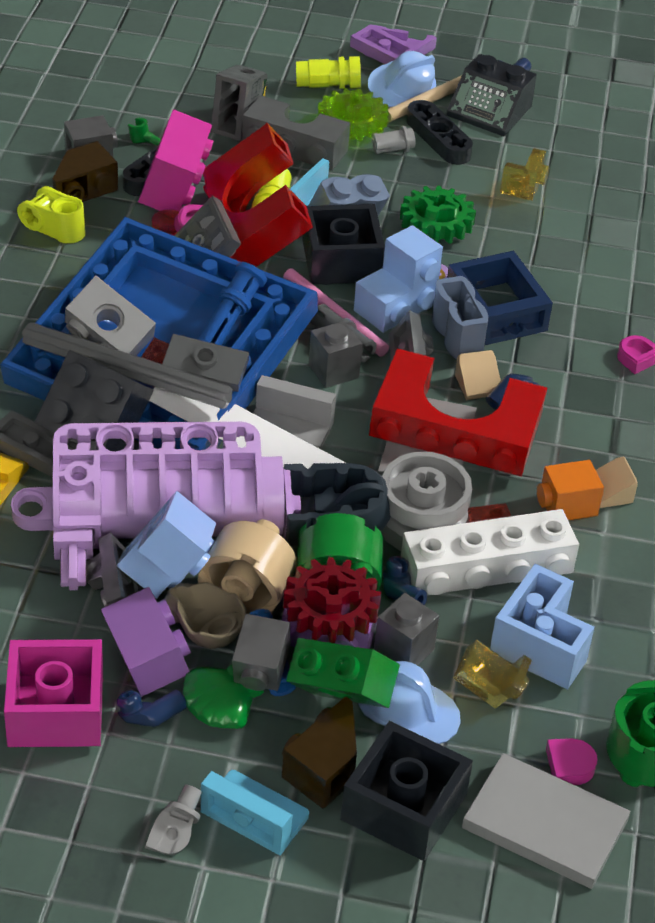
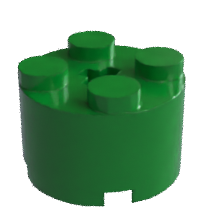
(343, 539)
(632, 735)

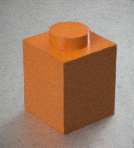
(572, 488)

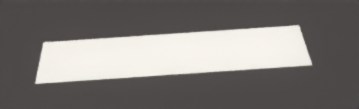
(273, 439)

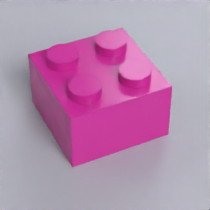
(177, 163)
(54, 693)

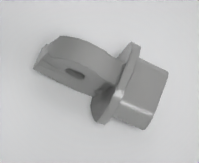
(173, 825)

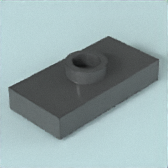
(207, 360)

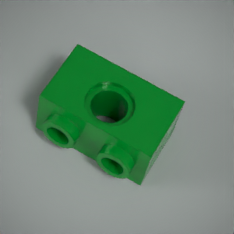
(343, 671)

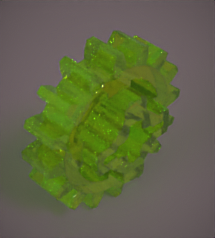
(364, 112)

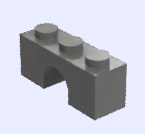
(307, 142)

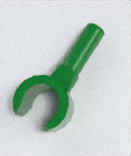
(141, 134)

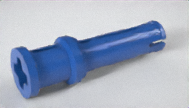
(233, 302)

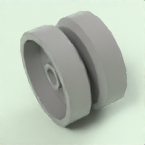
(425, 494)

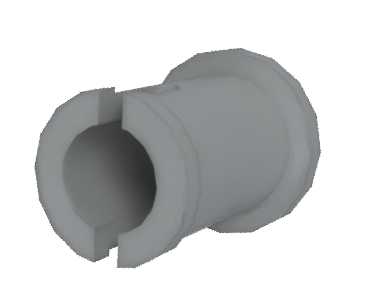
(393, 140)

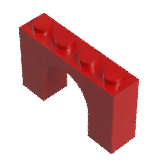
(238, 177)
(494, 441)

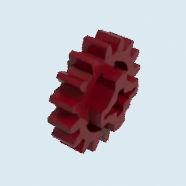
(331, 600)

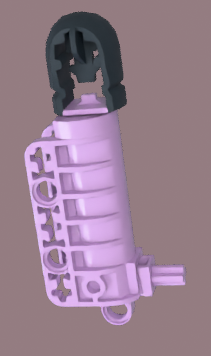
(125, 489)

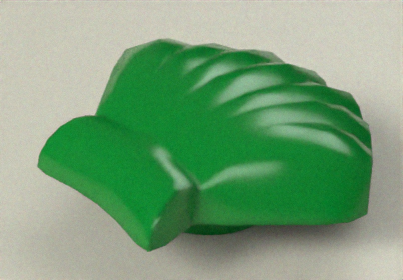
(216, 697)

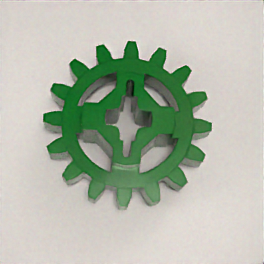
(438, 213)

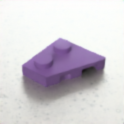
(388, 44)

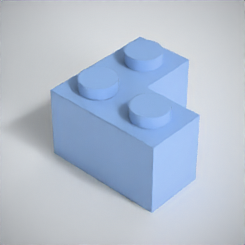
(403, 283)
(169, 546)
(538, 626)

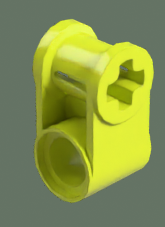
(54, 215)

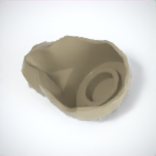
(207, 613)

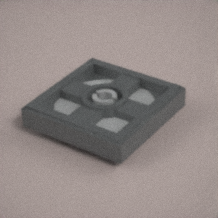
(211, 229)

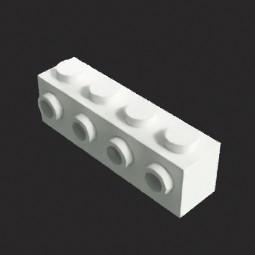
(489, 551)

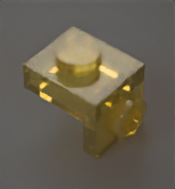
(524, 180)
(491, 675)

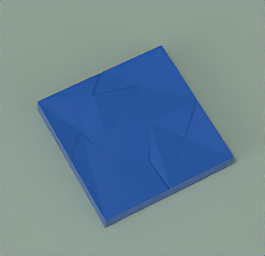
(180, 292)

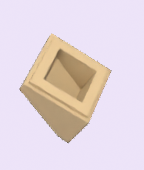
(477, 373)
(618, 483)

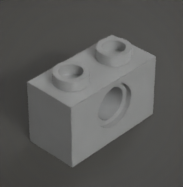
(101, 303)

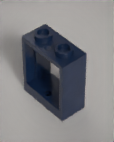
(529, 313)

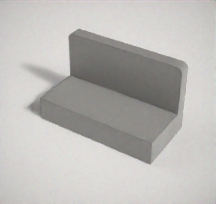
(296, 409)

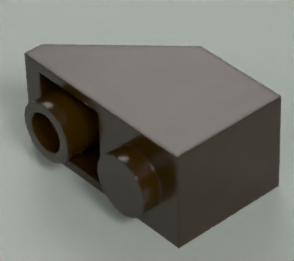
(87, 172)
(323, 754)

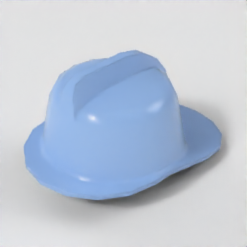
(403, 78)
(418, 706)

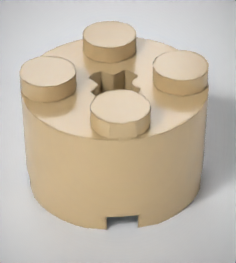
(251, 563)

